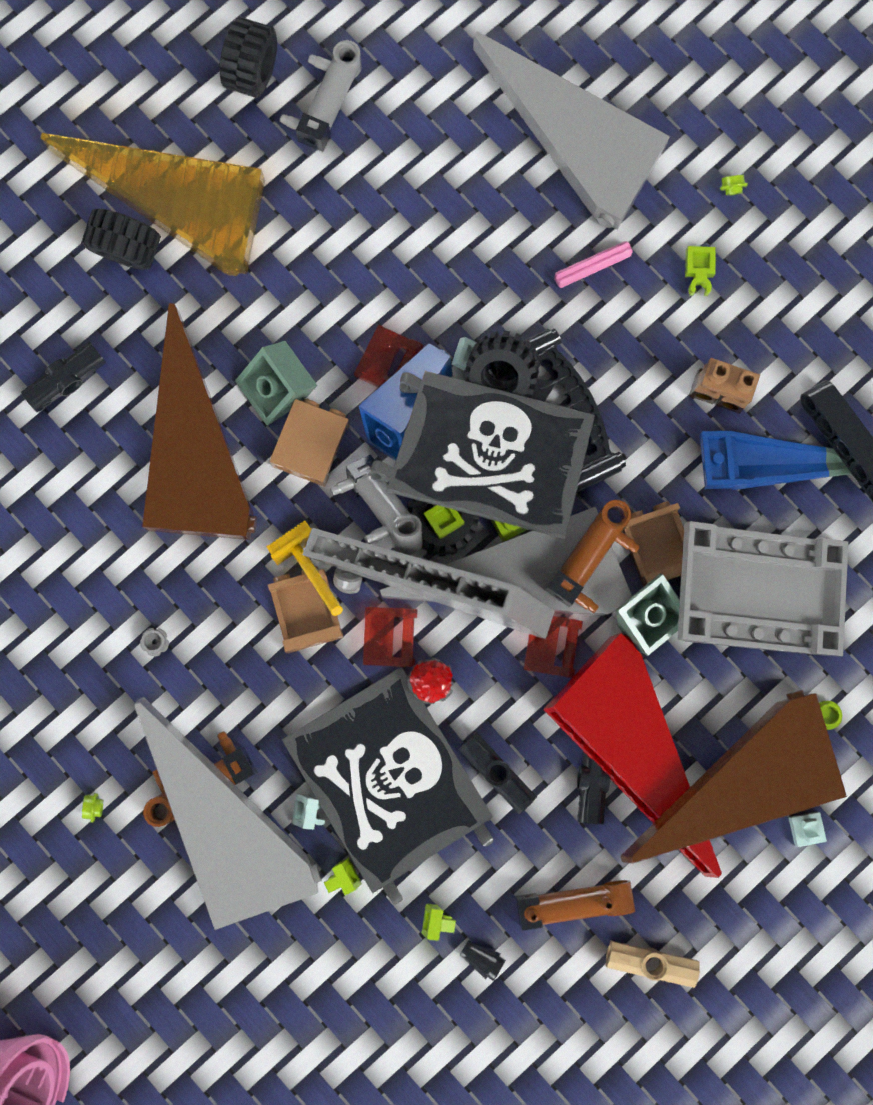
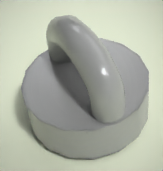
(347, 581)

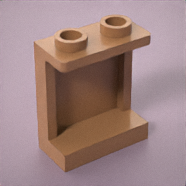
(309, 441)
(660, 542)
(302, 612)

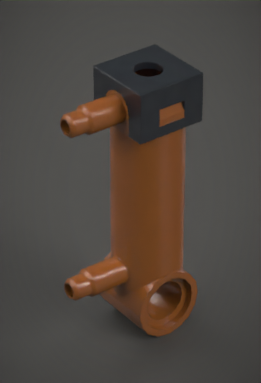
(588, 554)
(235, 766)
(608, 899)

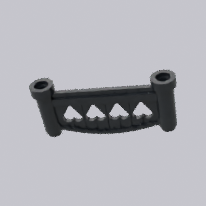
(604, 462)

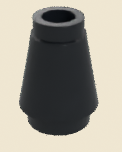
(483, 960)

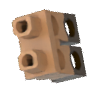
(727, 383)

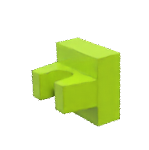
(443, 520)
(344, 878)
(436, 922)

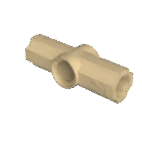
(670, 967)

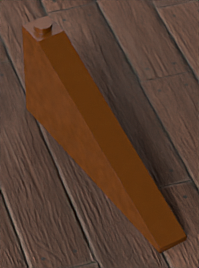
(191, 467)
(767, 774)

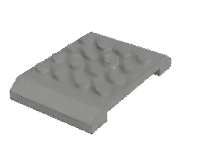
(762, 590)

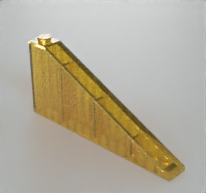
(194, 200)

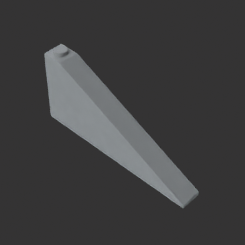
(591, 142)
(533, 562)
(440, 583)
(233, 847)

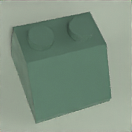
(275, 381)
(650, 615)

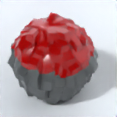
(430, 680)

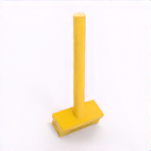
(293, 544)

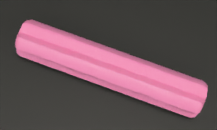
(593, 264)

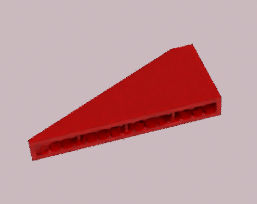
(621, 726)

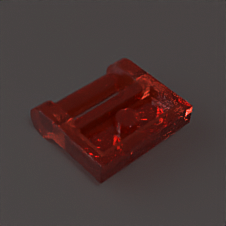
(381, 354)
(380, 636)
(541, 652)

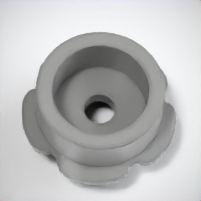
(147, 638)

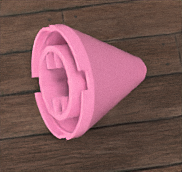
(33, 1071)

